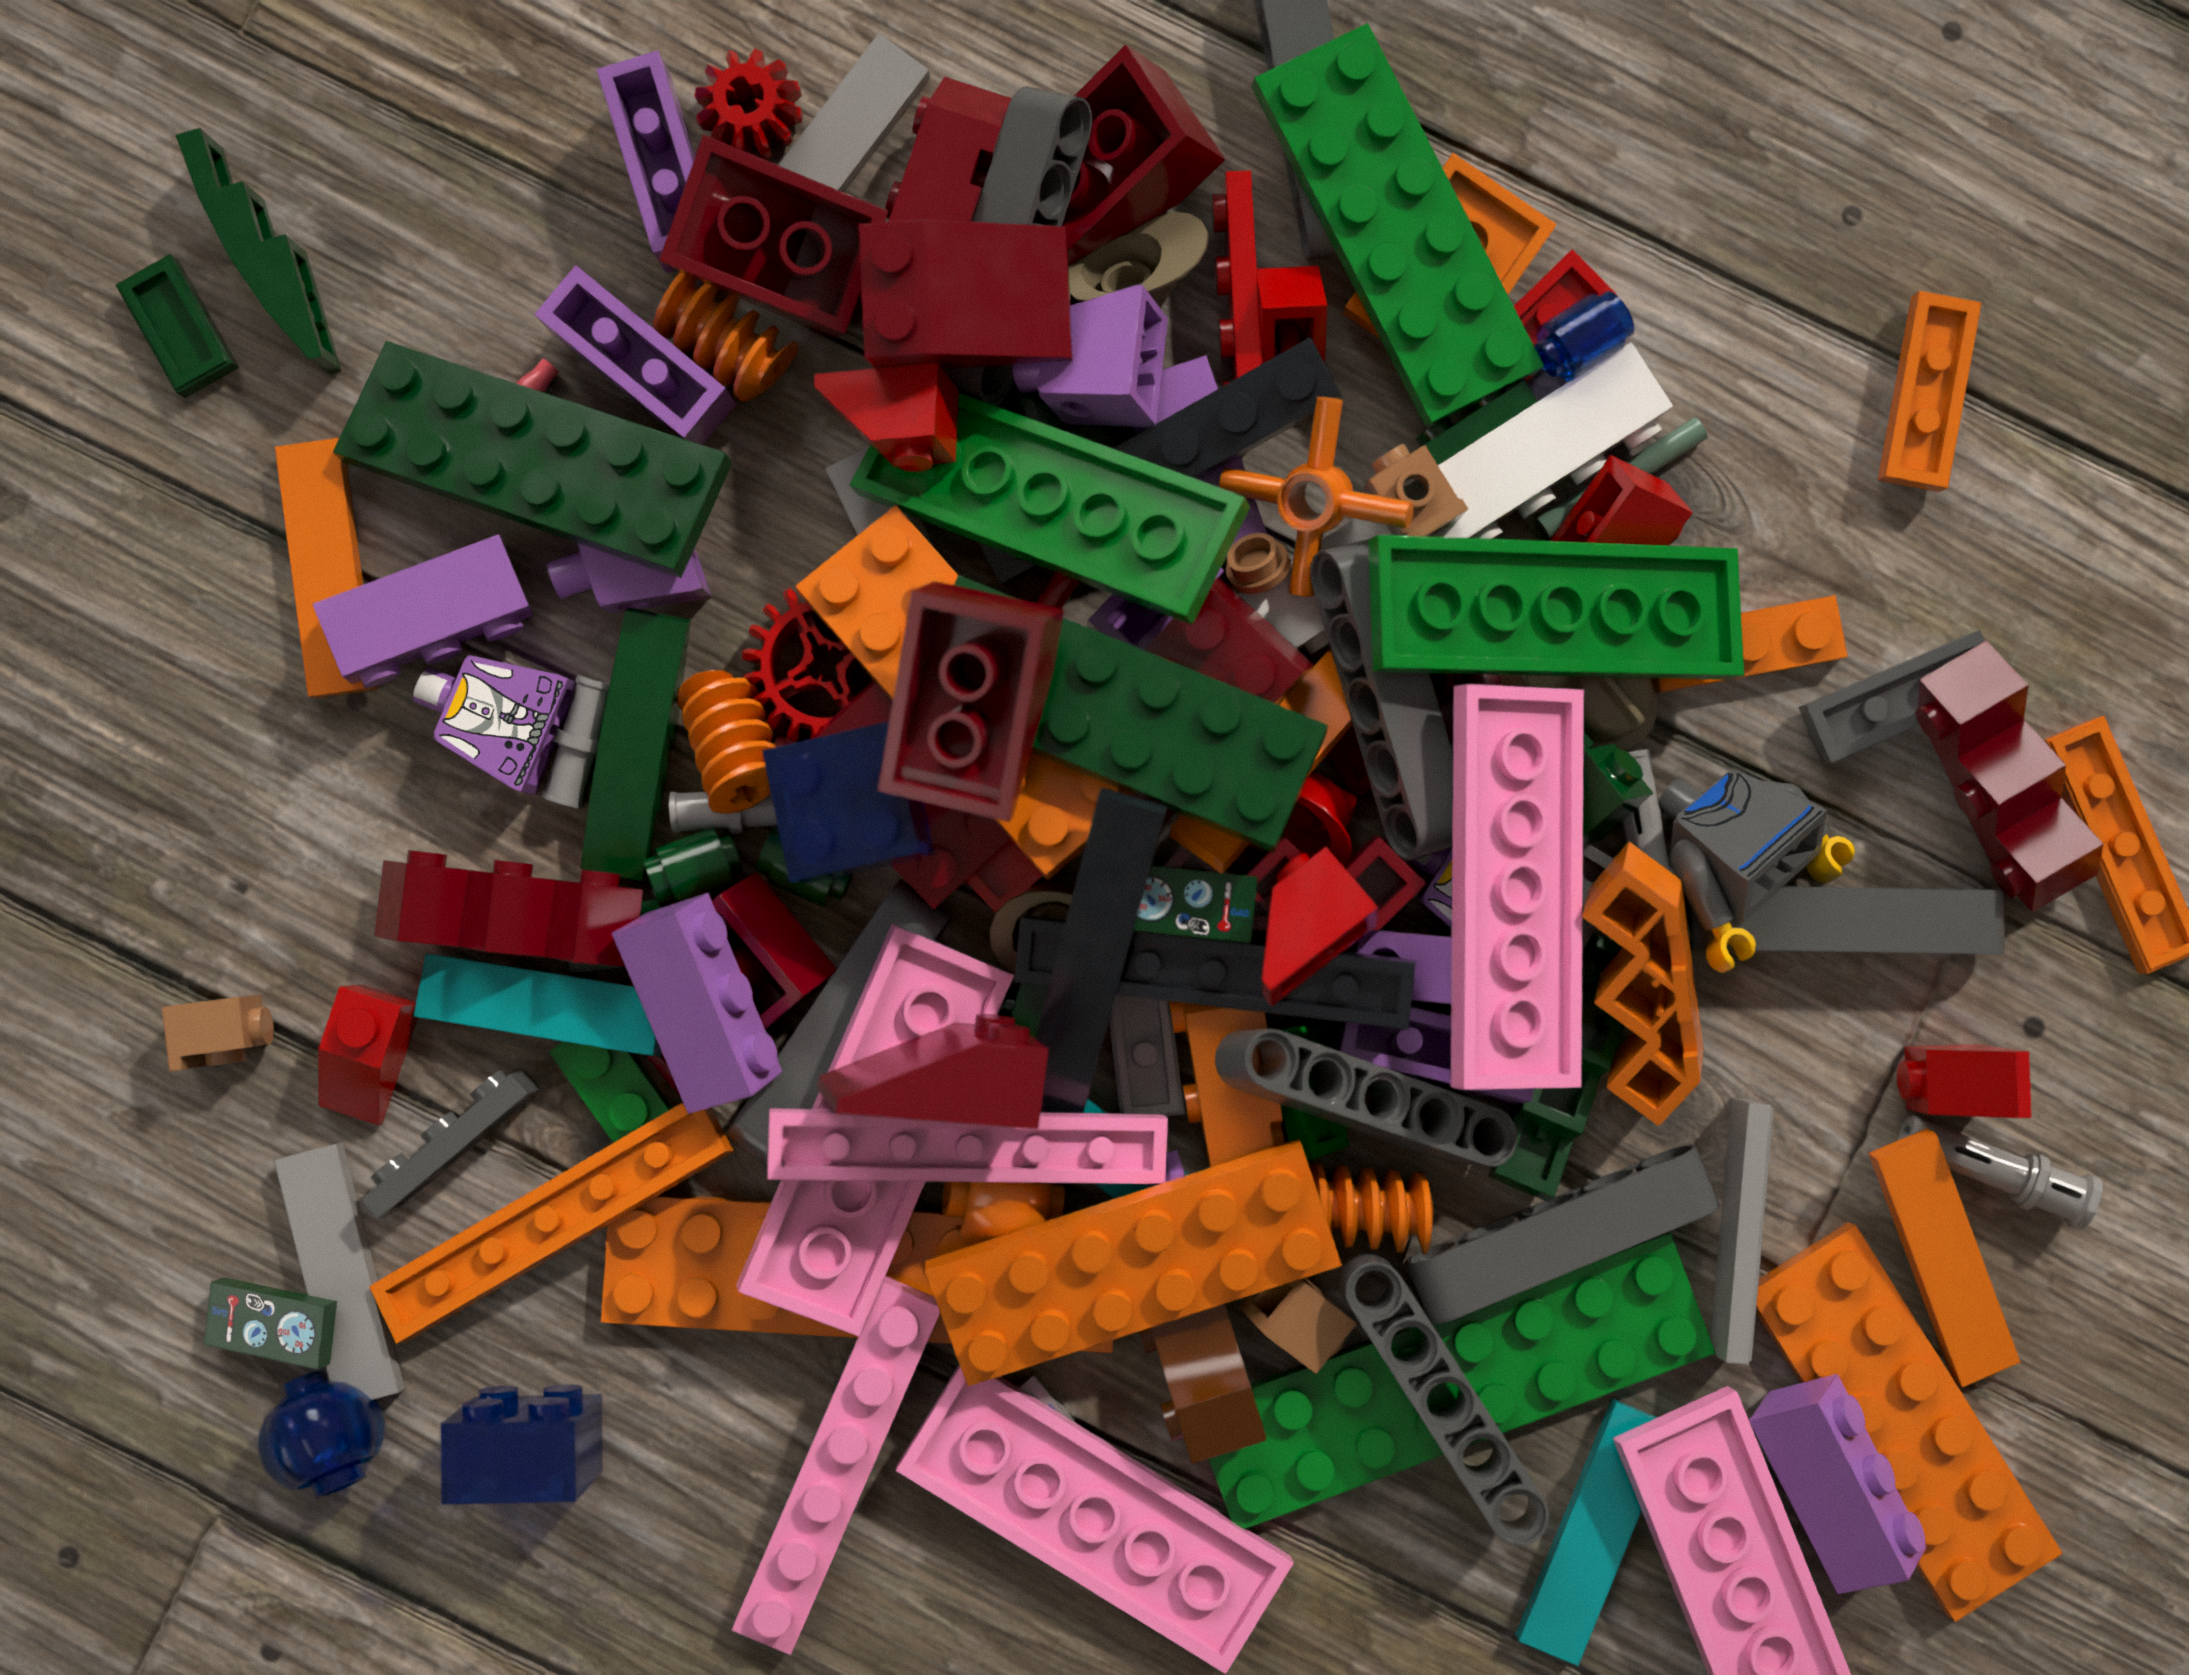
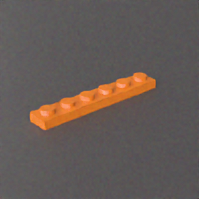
(549, 1220)

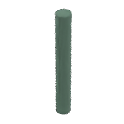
(1648, 460)

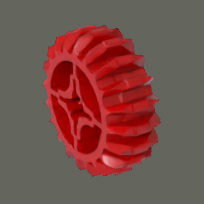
(800, 679)

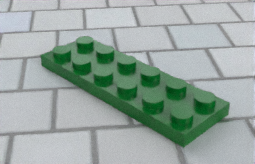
(1396, 224)
(1070, 508)
(1554, 608)

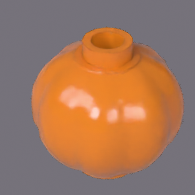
(1000, 1207)

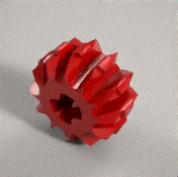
(743, 81)

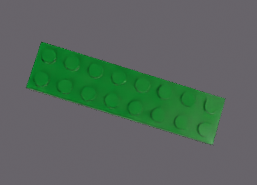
(1521, 1356)

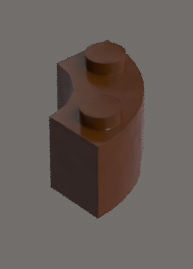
(1207, 1384)

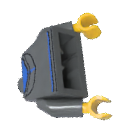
(1741, 848)

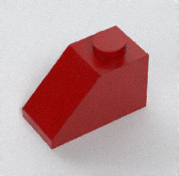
(1291, 309)
(899, 411)
(1625, 508)
(1312, 920)
(363, 1051)
(1966, 1080)

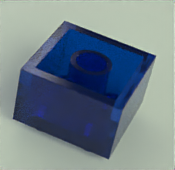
(832, 810)
(522, 1446)

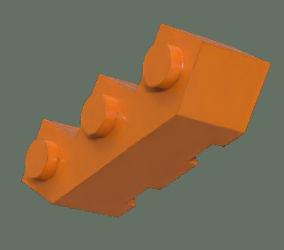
(1648, 983)
(1231, 1119)

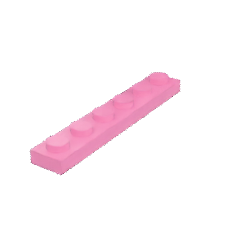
(872, 1148)
(837, 1466)

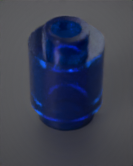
(1584, 335)

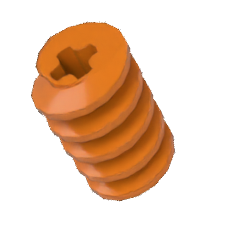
(720, 338)
(727, 738)
(1375, 1207)

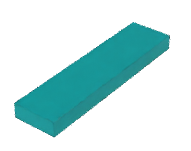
(534, 1004)
(1585, 1546)

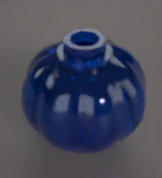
(320, 1435)

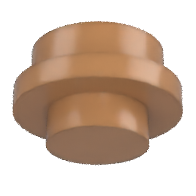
(1257, 563)

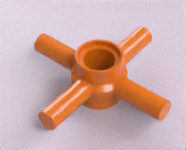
(1338, 490)

